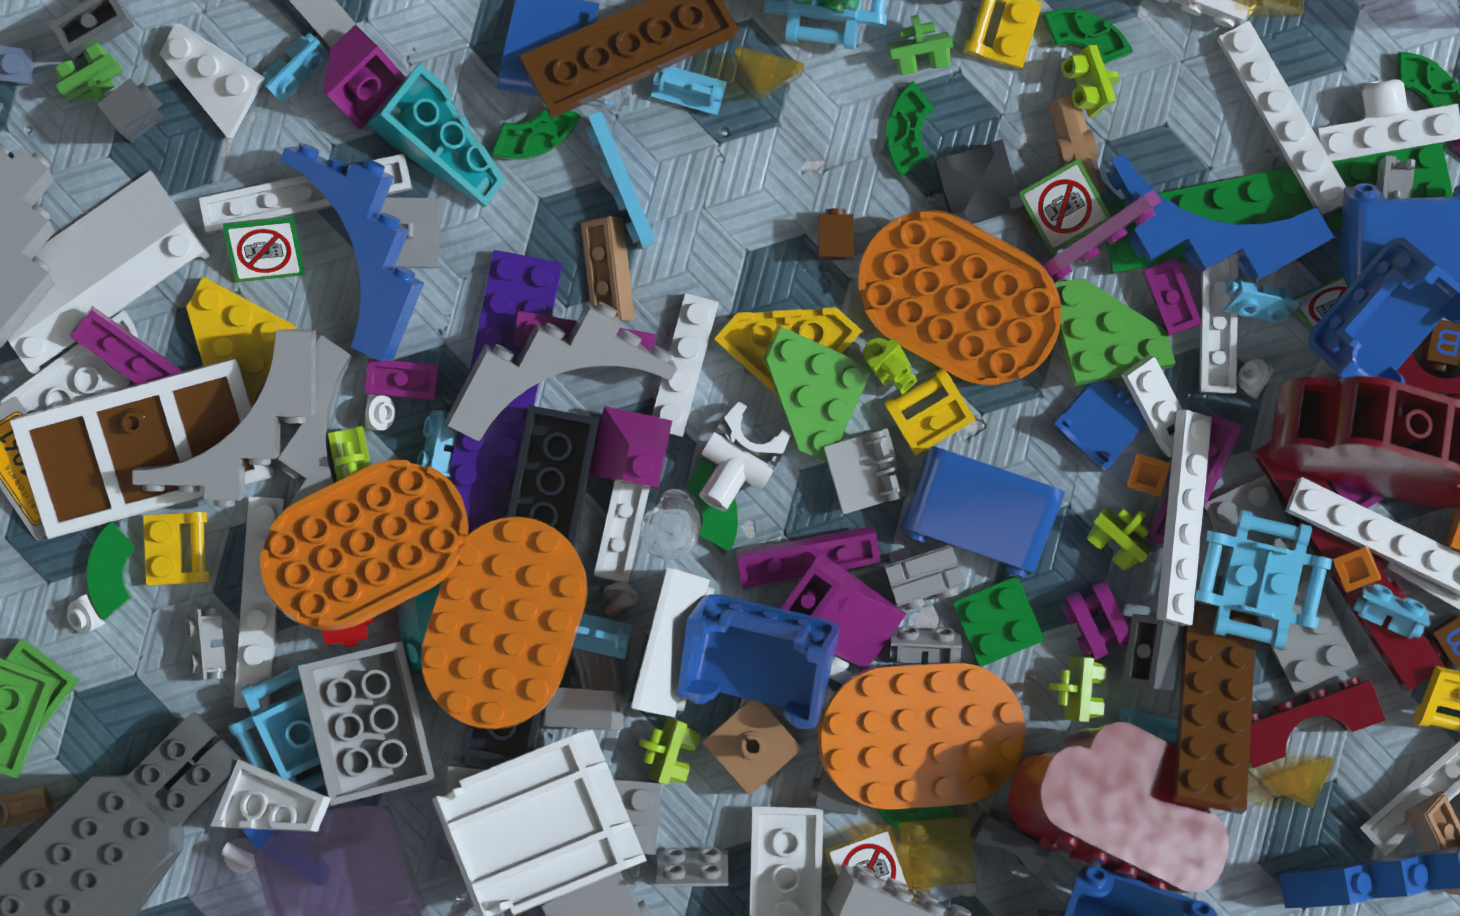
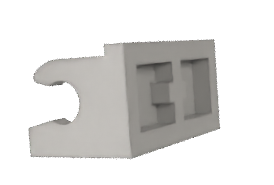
(1395, 177)
(585, 709)

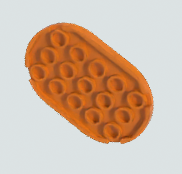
(959, 297)
(364, 545)
(504, 623)
(921, 735)

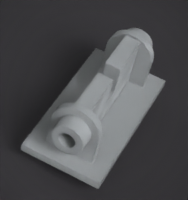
(201, 632)
(942, 645)

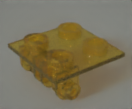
(937, 852)

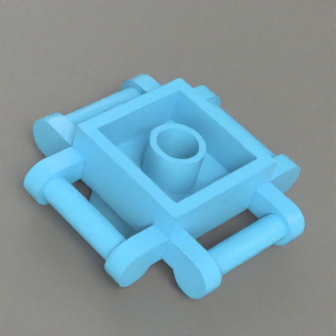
(816, 11)
(1261, 579)
(283, 728)

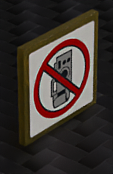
(872, 850)

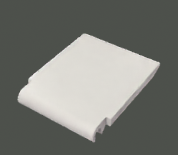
(538, 826)

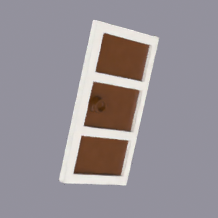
(87, 449)

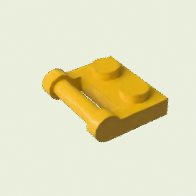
(1012, 34)
(934, 422)
(164, 548)
(1441, 691)

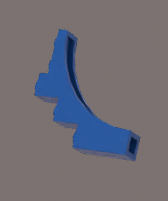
(377, 240)
(1208, 242)
(1371, 879)

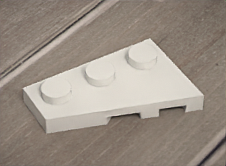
(212, 76)
(268, 802)

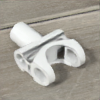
(738, 460)

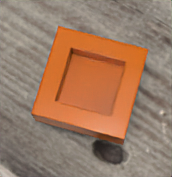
(1148, 475)
(1357, 569)

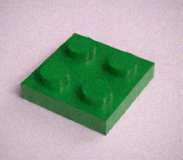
(998, 621)

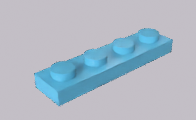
(614, 167)

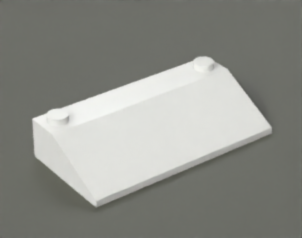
(106, 264)

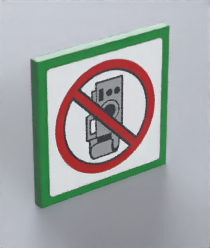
(264, 248)

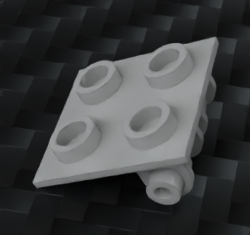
(865, 471)
(692, 867)

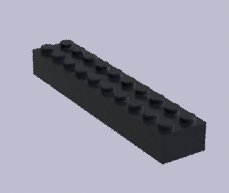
(551, 489)

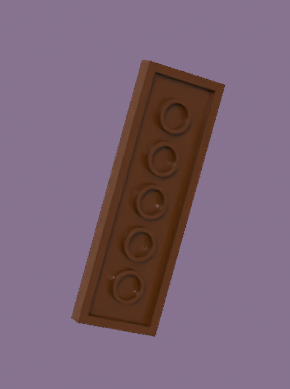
(624, 50)
(1214, 714)

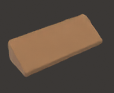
(608, 265)
(1435, 825)

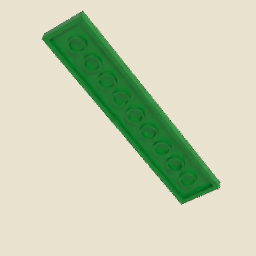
(1278, 197)

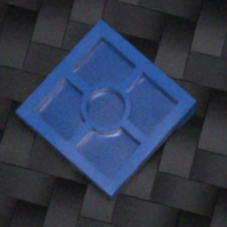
(1100, 422)

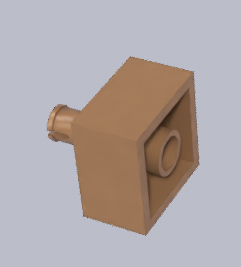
(752, 745)

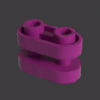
(1078, 611)

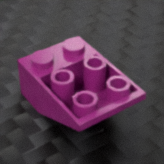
(861, 613)

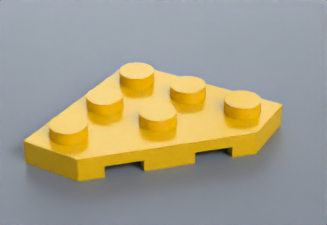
(234, 327)
(750, 334)

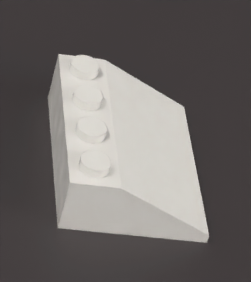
(662, 661)

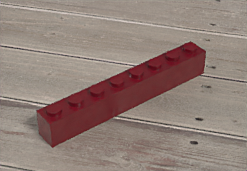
(1407, 659)

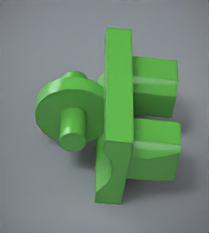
(905, 51)
(90, 81)

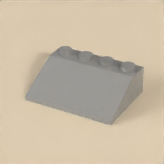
(366, 723)

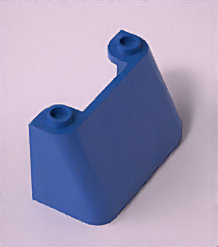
(1373, 221)
(1386, 313)
(982, 510)
(758, 656)
(1110, 894)

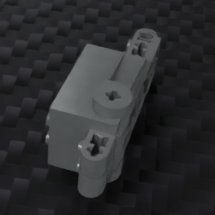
(115, 834)

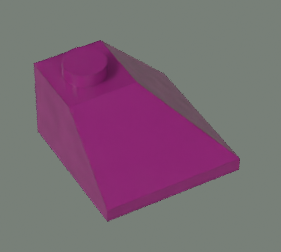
(359, 76)
(630, 447)

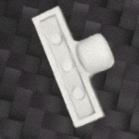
(1389, 124)

